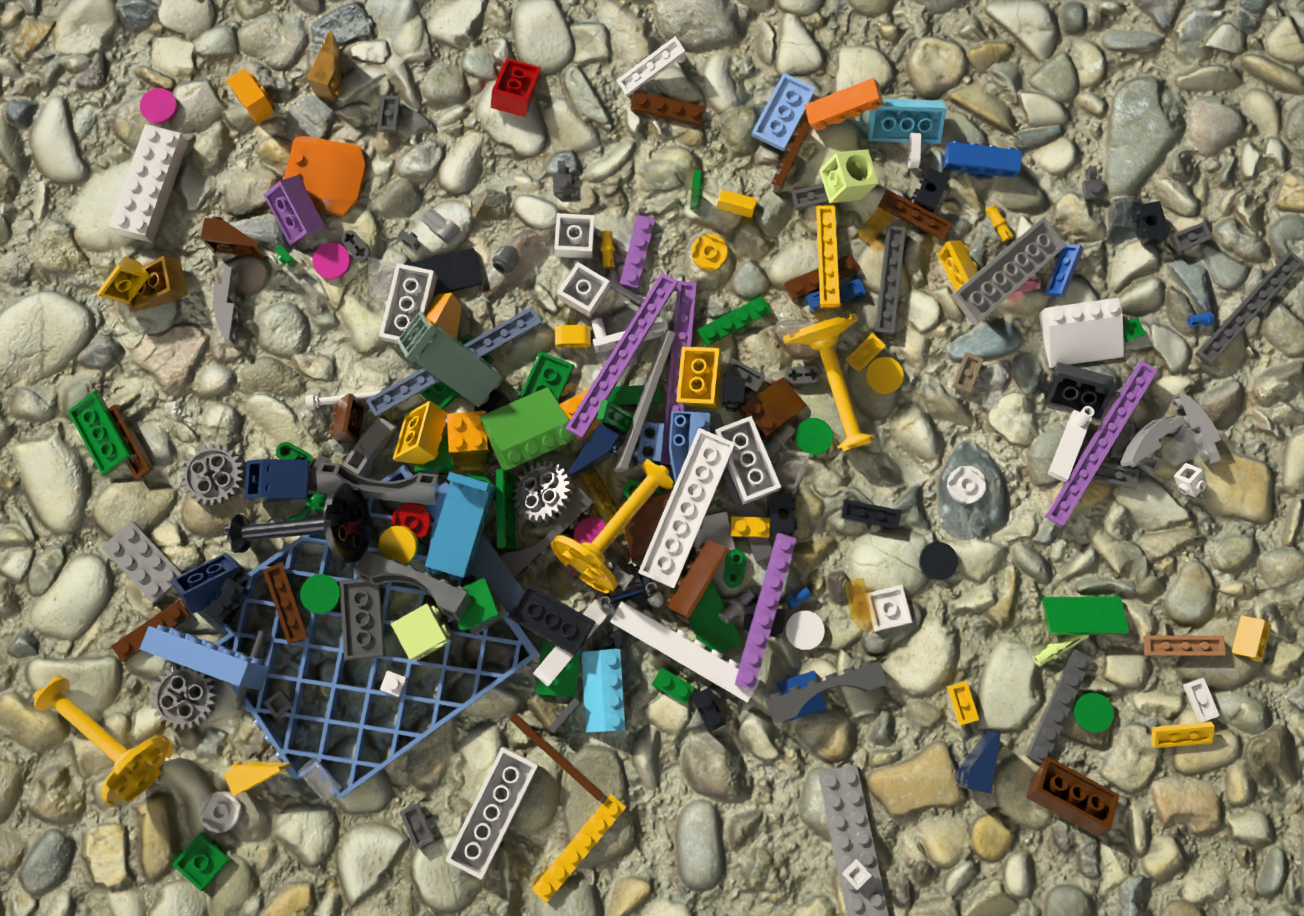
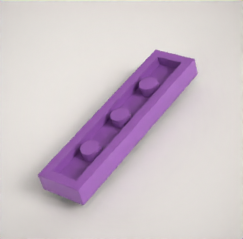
(637, 252)

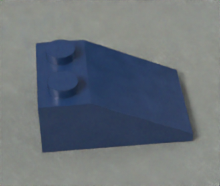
(597, 450)
(203, 583)
(980, 764)

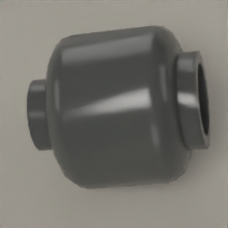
(505, 259)

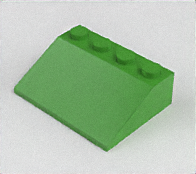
(526, 428)

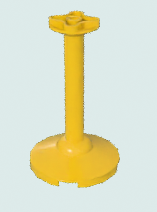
(823, 338)
(590, 557)
(133, 768)

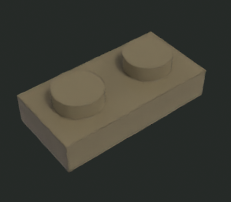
(967, 373)

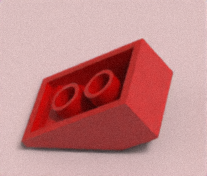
(515, 87)

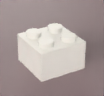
(574, 236)
(583, 290)

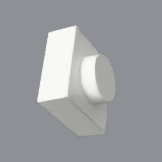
(393, 683)
(856, 874)

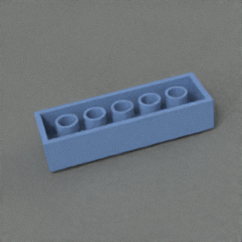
(205, 657)

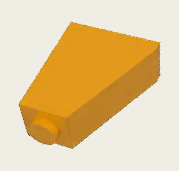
(446, 313)

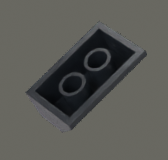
(1076, 388)

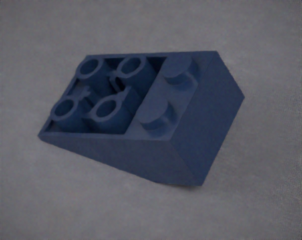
(276, 480)

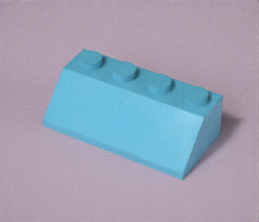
(901, 117)
(603, 690)

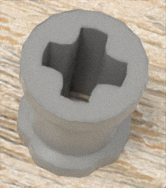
(622, 578)

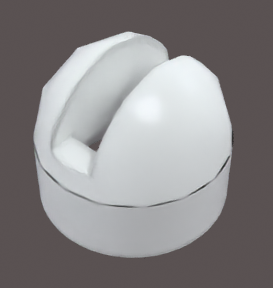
(655, 600)

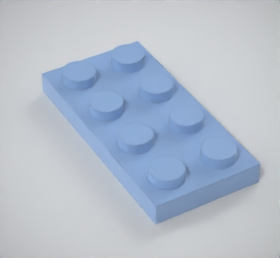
(783, 112)

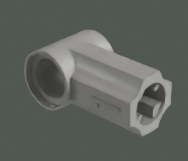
(444, 229)

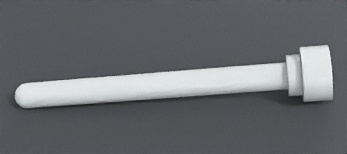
(314, 402)

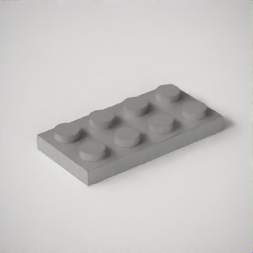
(142, 561)

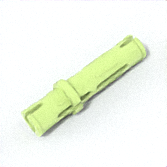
(1054, 650)

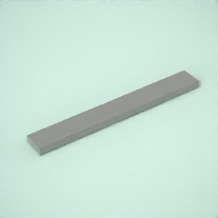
(644, 402)

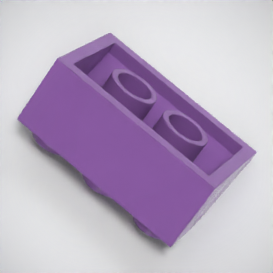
(293, 209)

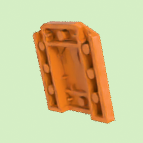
(330, 172)

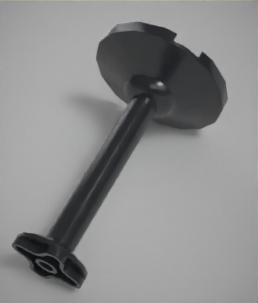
(343, 524)

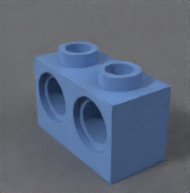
(653, 443)

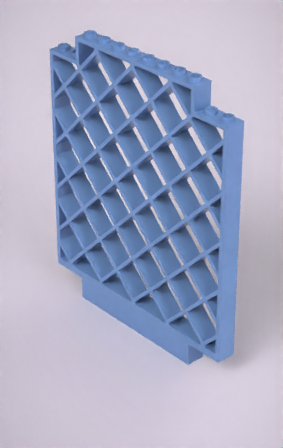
(486, 565)

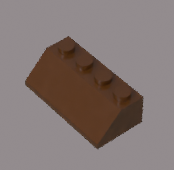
(698, 578)
(1073, 796)

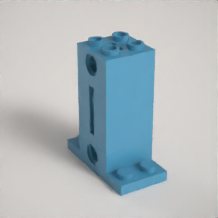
(460, 526)

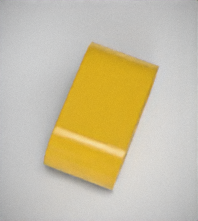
(572, 336)

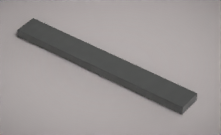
(1249, 308)
(759, 547)

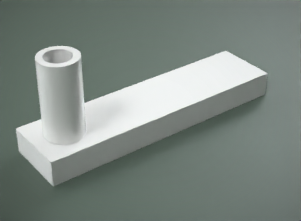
(652, 66)
(609, 342)
(1070, 443)

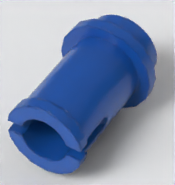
(1200, 319)
(798, 597)

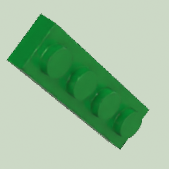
(734, 321)

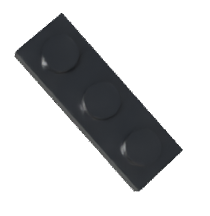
(870, 514)

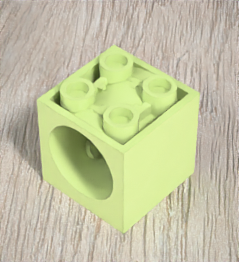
(848, 176)
(422, 632)

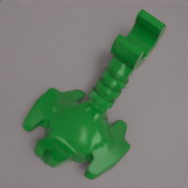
(315, 502)

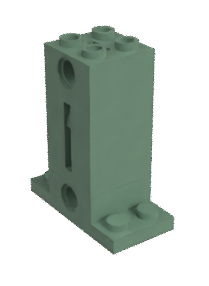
(449, 360)

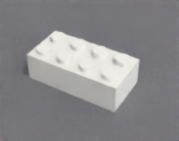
(409, 293)
(749, 461)

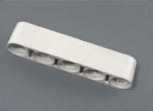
(558, 657)

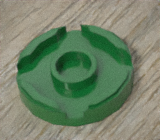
(813, 436)
(320, 594)
(1093, 712)

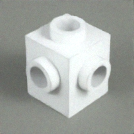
(1190, 480)

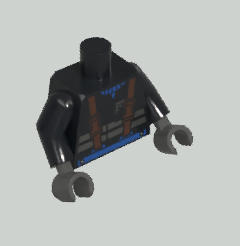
(639, 585)

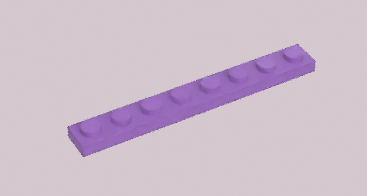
(765, 612)

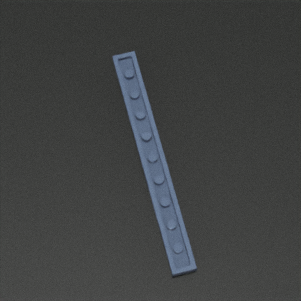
(482, 346)

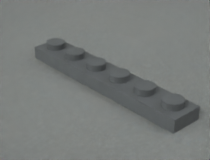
(890, 280)
(1059, 706)

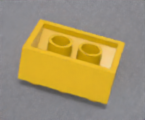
(957, 263)
(700, 377)
(420, 434)

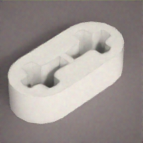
(914, 150)

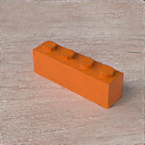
(844, 104)

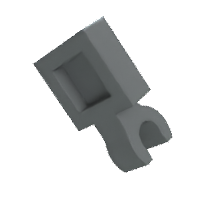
(562, 182)
(1092, 187)

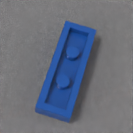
(1064, 270)

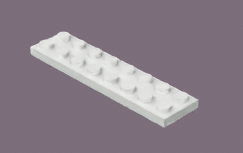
(686, 508)

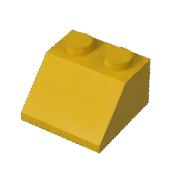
(124, 281)

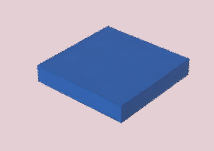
(814, 704)

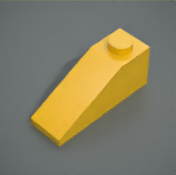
(248, 775)

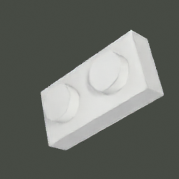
(1201, 700)

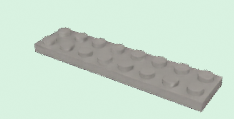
(1008, 271)
(852, 839)

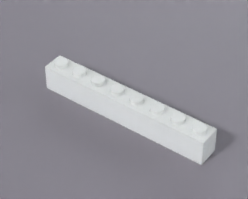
(680, 647)

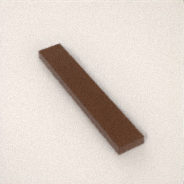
(556, 756)

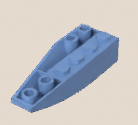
(682, 434)

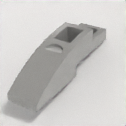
(225, 311)
(1199, 422)
(1148, 440)
(369, 446)

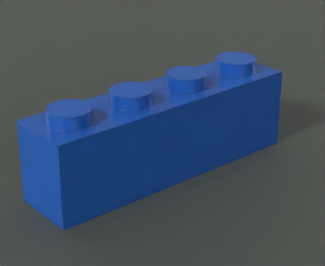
(982, 159)

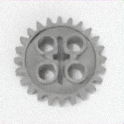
(195, 481)
(542, 492)
(175, 713)

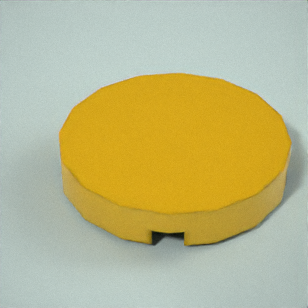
(709, 252)
(884, 375)
(398, 543)

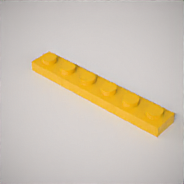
(827, 256)
(578, 848)

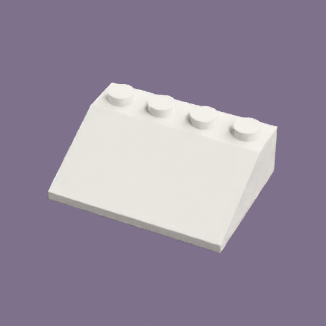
(1083, 332)

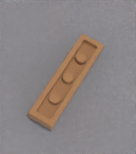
(1184, 646)

